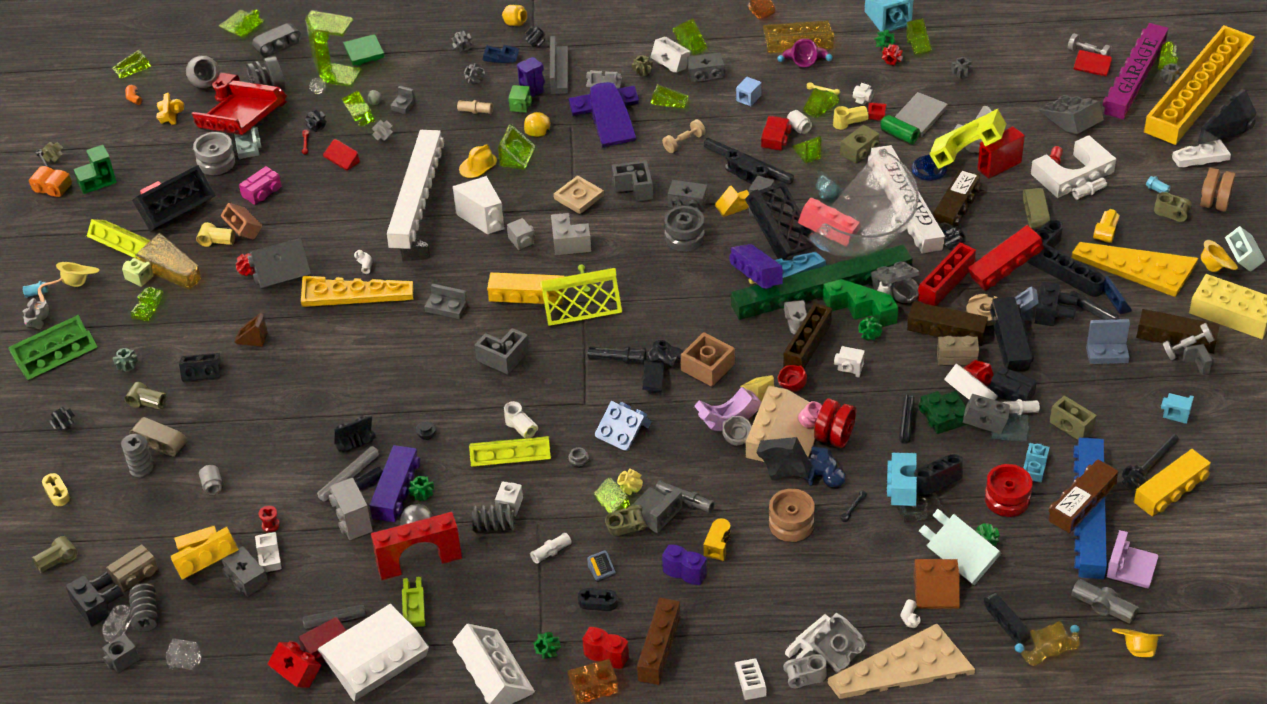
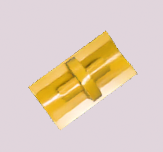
(169, 109)

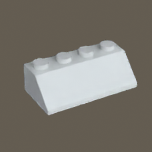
(492, 665)

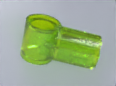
(1167, 55)

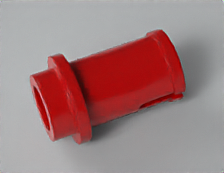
(1056, 154)

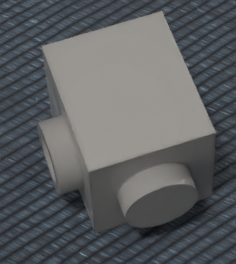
(520, 233)

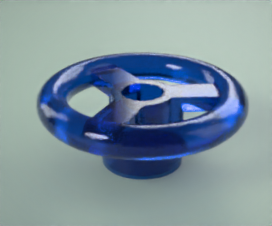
(928, 166)

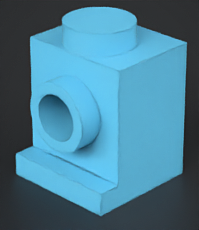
(1177, 407)

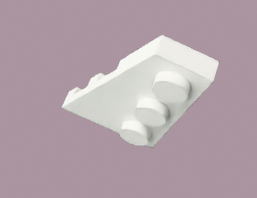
(1202, 154)

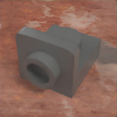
(404, 100)

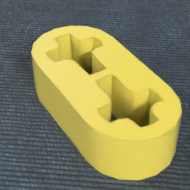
(58, 488)

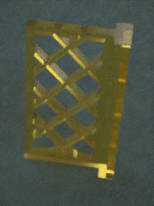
(780, 42)

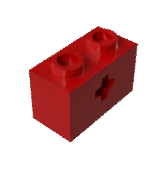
(294, 664)

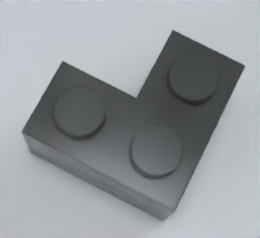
(633, 177)
(503, 353)

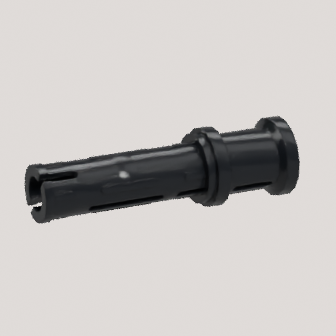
(626, 355)

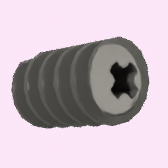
(137, 455)
(492, 517)
(143, 607)

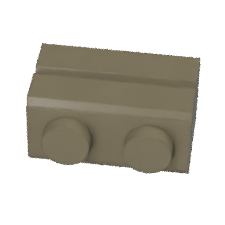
(957, 350)
(132, 568)

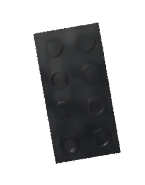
(173, 198)

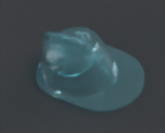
(827, 186)

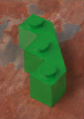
(860, 301)

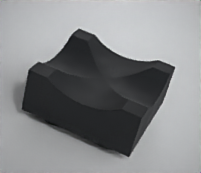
(784, 457)

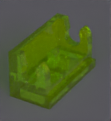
(358, 108)

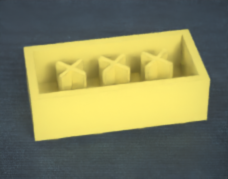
(1231, 306)

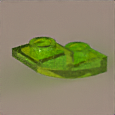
(148, 303)

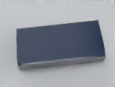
(1115, 297)

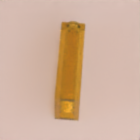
(169, 262)

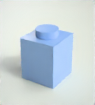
(748, 91)

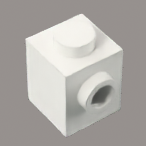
(509, 494)

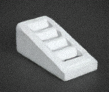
(752, 691)

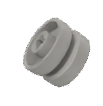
(214, 153)

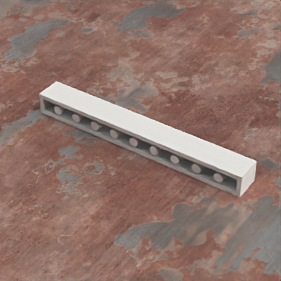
(415, 189)

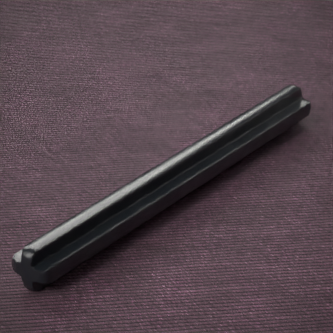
(772, 170)

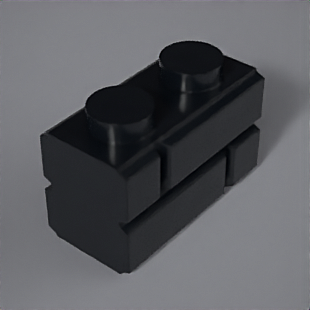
(1012, 385)

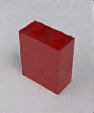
(1002, 153)

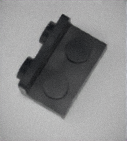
(199, 367)

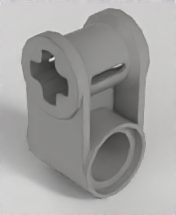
(795, 314)
(807, 670)

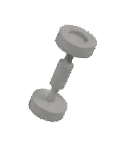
(1074, 41)
(1188, 341)

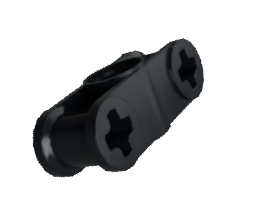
(744, 166)

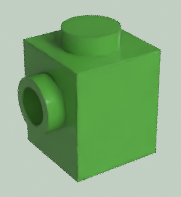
(520, 98)

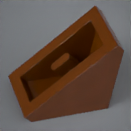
(253, 332)

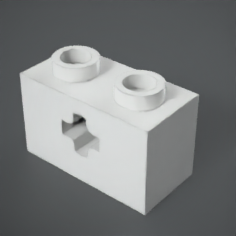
(670, 54)

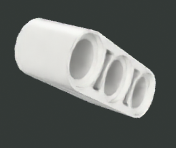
(967, 384)

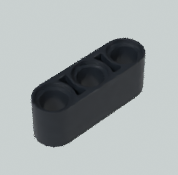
(938, 474)

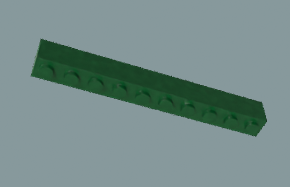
(810, 284)

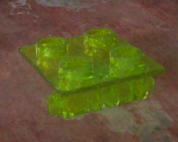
(242, 22)

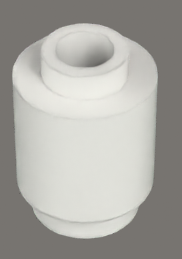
(799, 122)

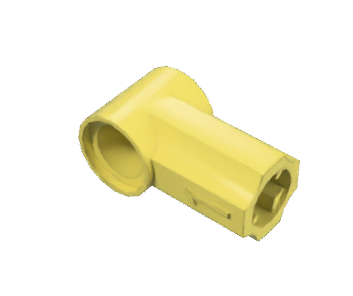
(845, 116)
(210, 234)

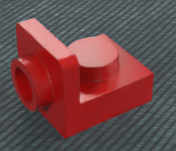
(981, 371)

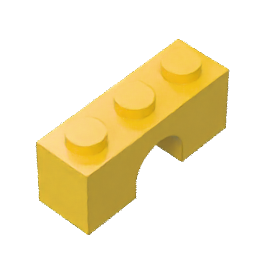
(214, 549)

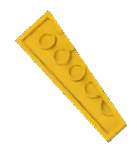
(319, 291)

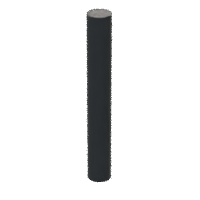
(1160, 453)

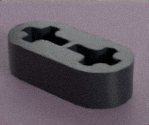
(597, 599)

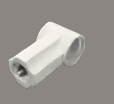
(519, 420)

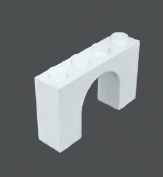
(1061, 181)

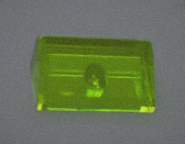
(611, 496)

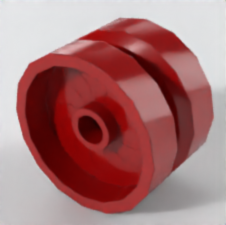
(835, 423)
(1008, 490)

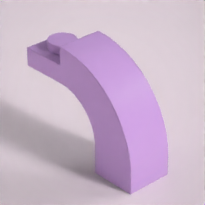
(743, 404)

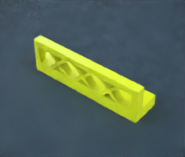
(116, 237)
(509, 451)

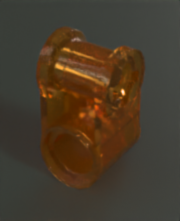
(761, 8)

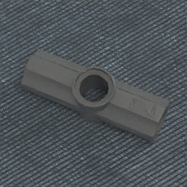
(1104, 601)

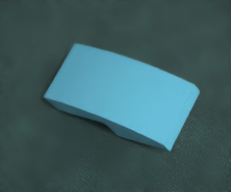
(1036, 461)

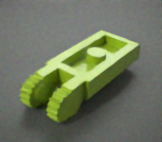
(413, 603)

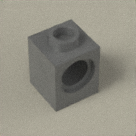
(120, 653)

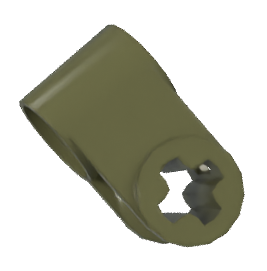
(1170, 206)
(627, 520)

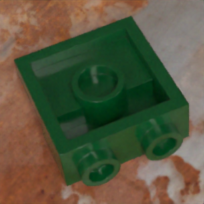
(943, 411)

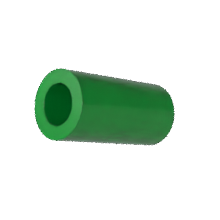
(900, 129)

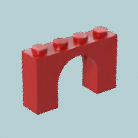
(393, 541)

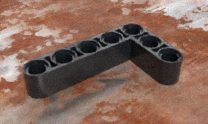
(1063, 266)

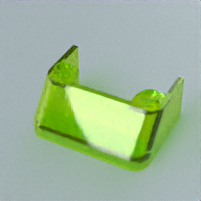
(319, 27)

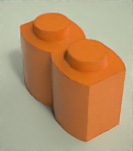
(50, 181)

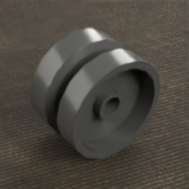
(684, 228)

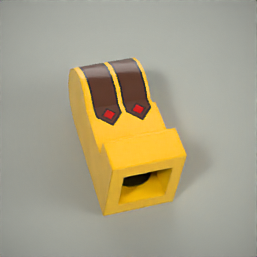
(715, 541)

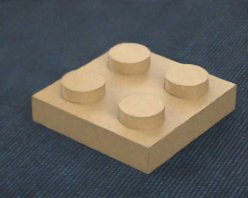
(578, 194)

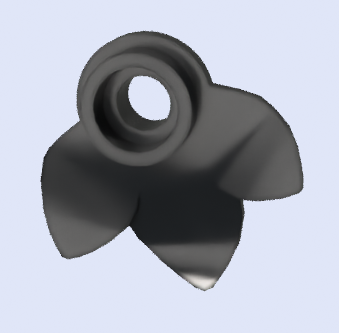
(664, 351)

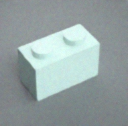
(1245, 249)

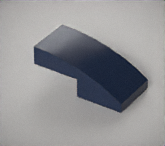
(505, 55)

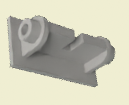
(596, 77)

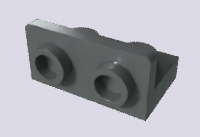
(446, 301)

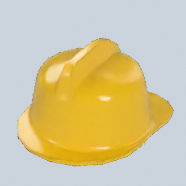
(478, 162)
(1216, 257)
(1140, 643)

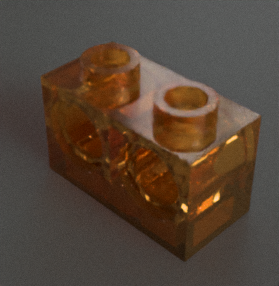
(592, 681)

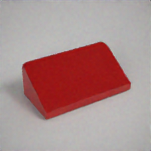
(1093, 63)
(341, 155)

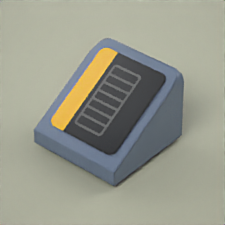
(600, 565)

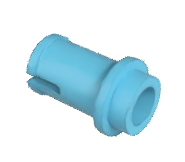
(1155, 184)
(32, 290)

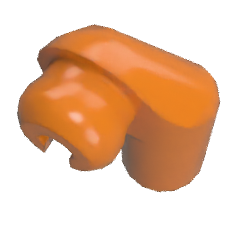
(130, 94)

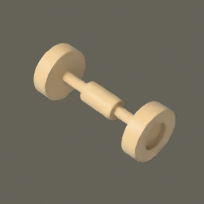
(697, 129)

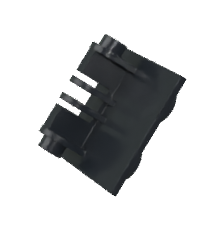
(345, 431)

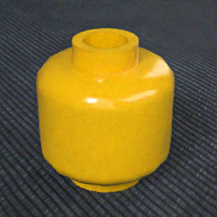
(514, 15)

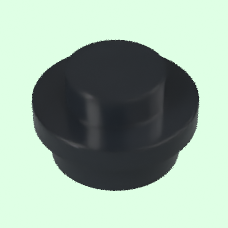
(426, 430)

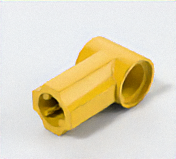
(1106, 228)

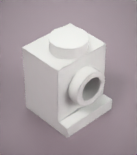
(850, 360)

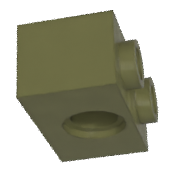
(859, 144)
(1073, 418)

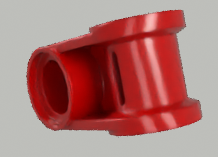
(222, 87)

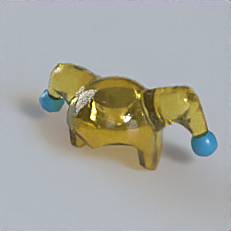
(1049, 643)

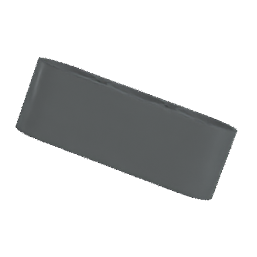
(276, 39)

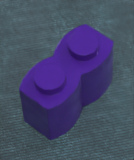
(684, 564)

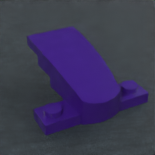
(608, 111)

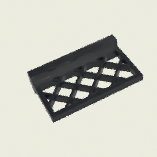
(770, 224)

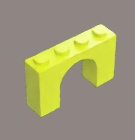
(988, 128)

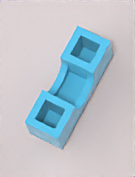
(901, 479)

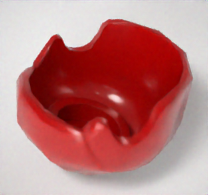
(792, 378)

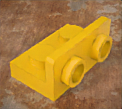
(194, 539)

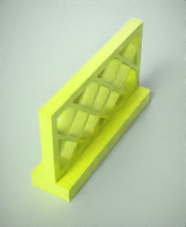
(578, 280)

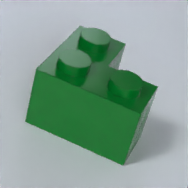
(97, 173)

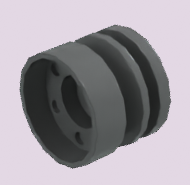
(268, 75)

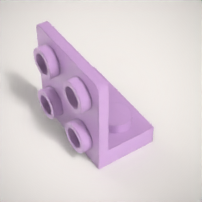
(1131, 564)

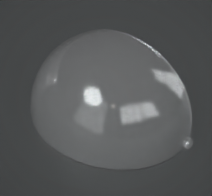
(882, 201)

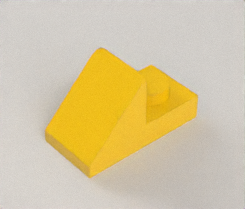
(732, 202)

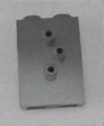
(279, 262)

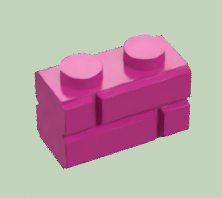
(260, 185)

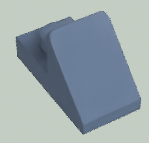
(1027, 301)

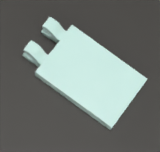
(961, 542)

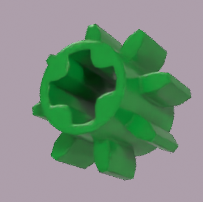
(884, 39)
(870, 328)
(421, 488)
(988, 533)
(547, 645)

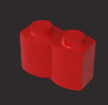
(775, 133)
(601, 646)

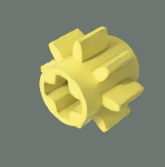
(630, 481)

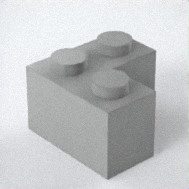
(569, 238)
(350, 509)

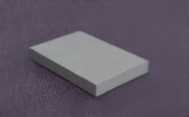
(922, 112)

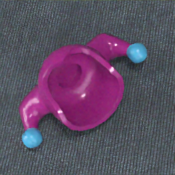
(805, 53)

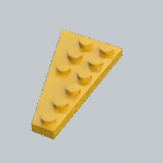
(1152, 269)

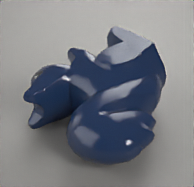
(825, 465)

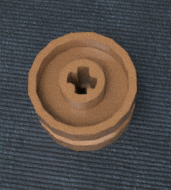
(1217, 189)
(791, 515)

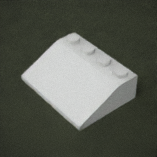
(374, 651)

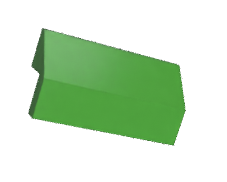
(52, 347)

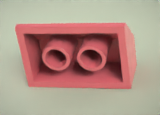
(817, 213)

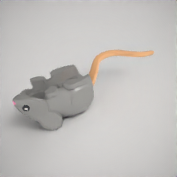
(37, 310)

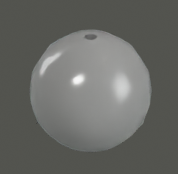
(208, 69)

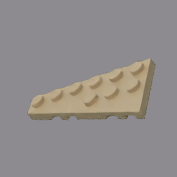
(905, 664)

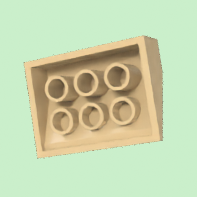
(777, 420)

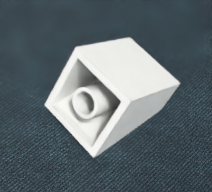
(479, 205)

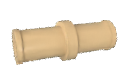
(475, 107)

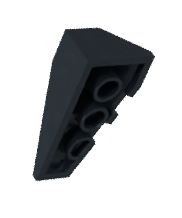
(1231, 120)

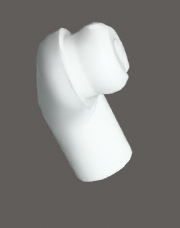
(364, 259)
(908, 616)

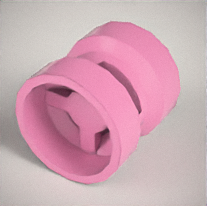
(809, 415)

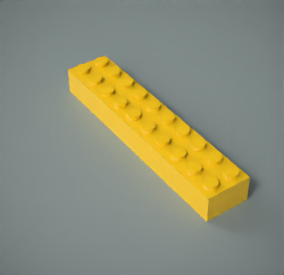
(1199, 85)

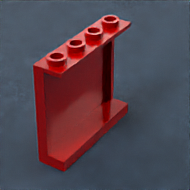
(240, 109)

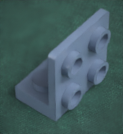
(1108, 341)

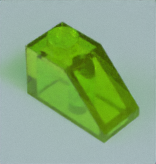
(690, 36)

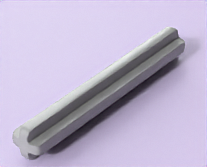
(350, 471)

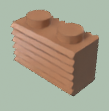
(241, 221)

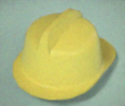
(74, 274)

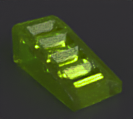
(136, 63)
(668, 97)

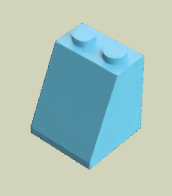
(889, 13)

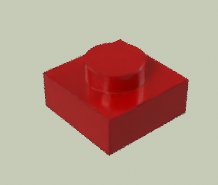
(876, 111)

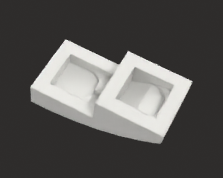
(268, 552)

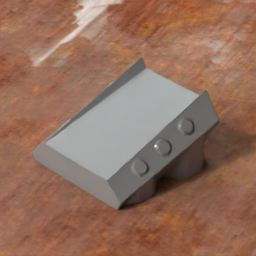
(838, 642)

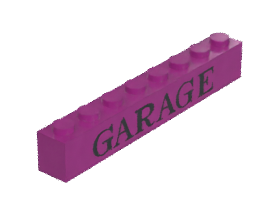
(1135, 71)

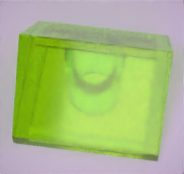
(515, 149)

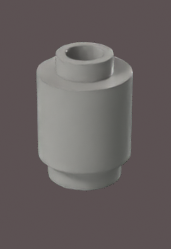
(210, 479)

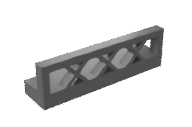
(558, 67)

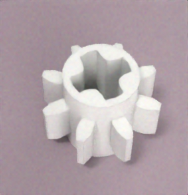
(863, 94)

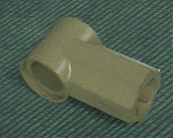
(141, 395)
(60, 551)

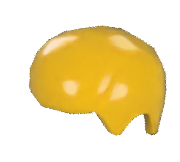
(536, 124)

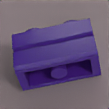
(531, 75)

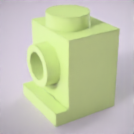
(133, 269)

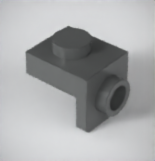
(1200, 356)

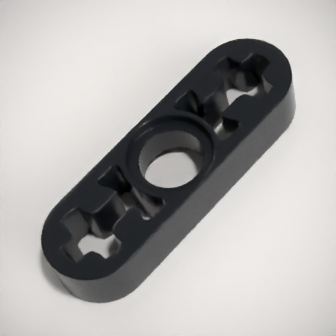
(1006, 618)

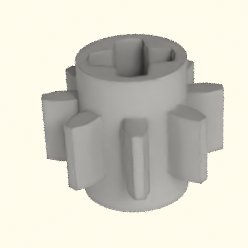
(382, 130)

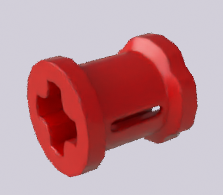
(267, 521)

